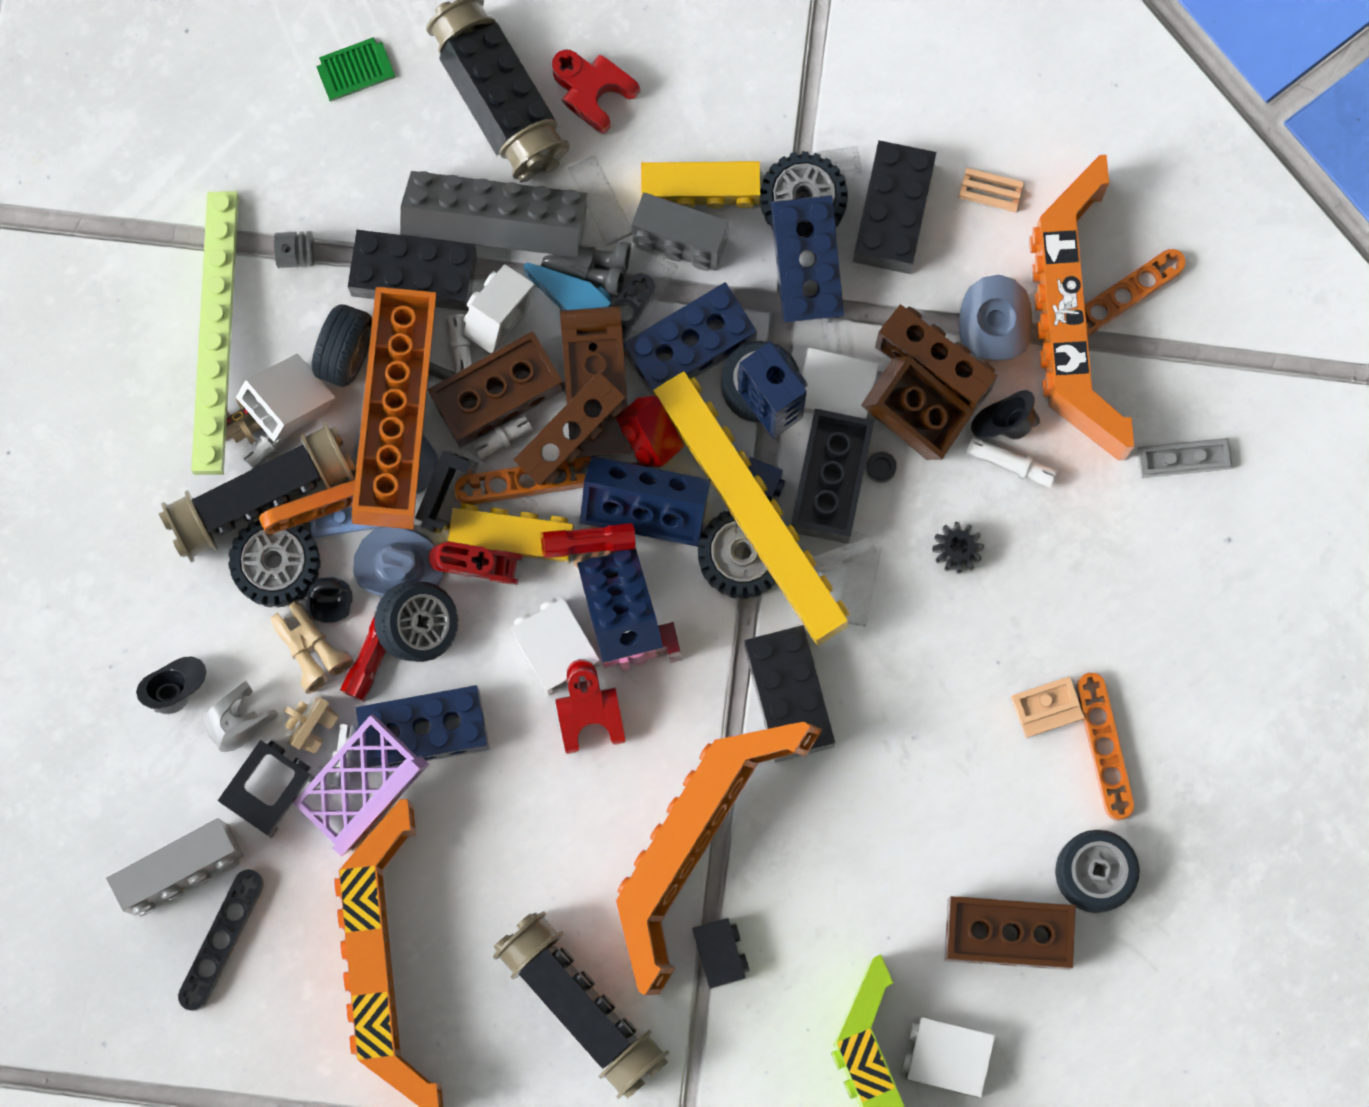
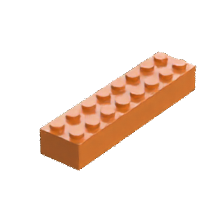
(394, 408)

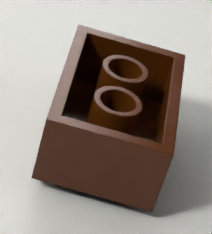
(917, 408)

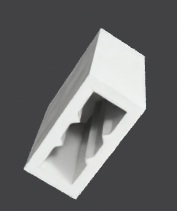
(838, 383)
(285, 397)
(552, 643)
(948, 1057)

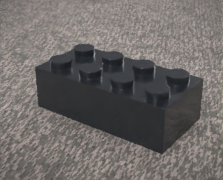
(894, 207)
(413, 265)
(832, 476)
(788, 684)

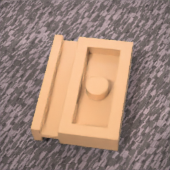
(1047, 707)

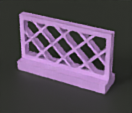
(378, 804)

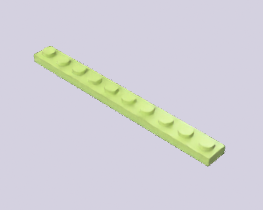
(215, 333)

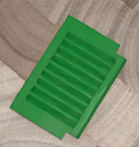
(354, 68)

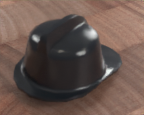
(1009, 417)
(171, 686)

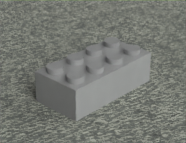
(175, 867)

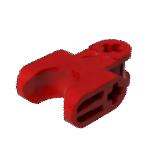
(588, 83)
(457, 559)
(587, 706)

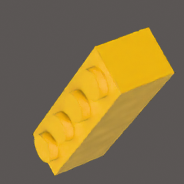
(703, 183)
(504, 532)

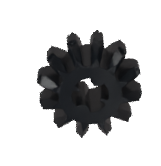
(959, 537)

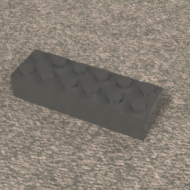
(493, 213)

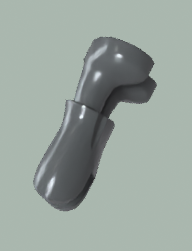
(583, 266)

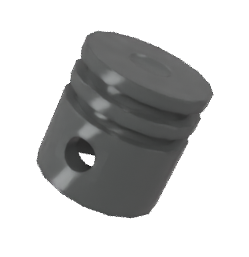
(301, 249)

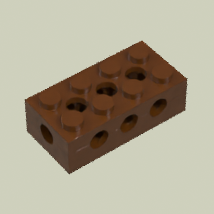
(931, 343)
(494, 370)
(531, 457)
(1025, 918)

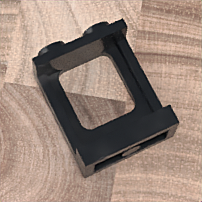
(438, 488)
(251, 808)

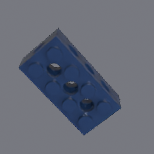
(824, 270)
(691, 322)
(772, 389)
(654, 500)
(619, 605)
(436, 710)

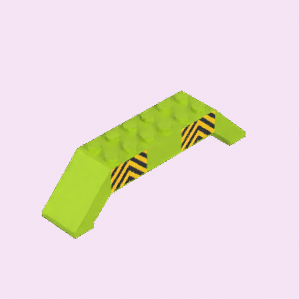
(857, 1047)

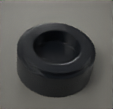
(881, 467)

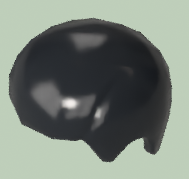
(329, 600)

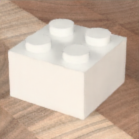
(497, 308)

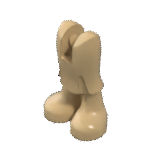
(306, 640)

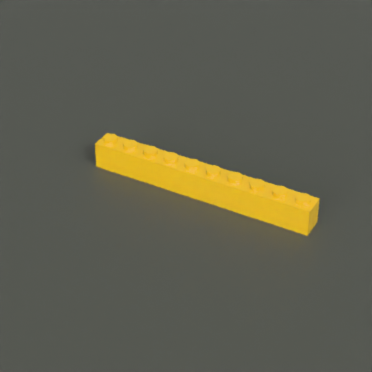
(751, 508)

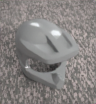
(226, 725)

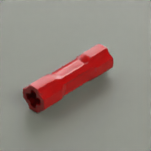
(607, 538)
(362, 674)

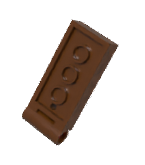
(579, 331)

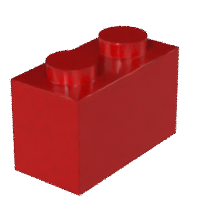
(650, 431)

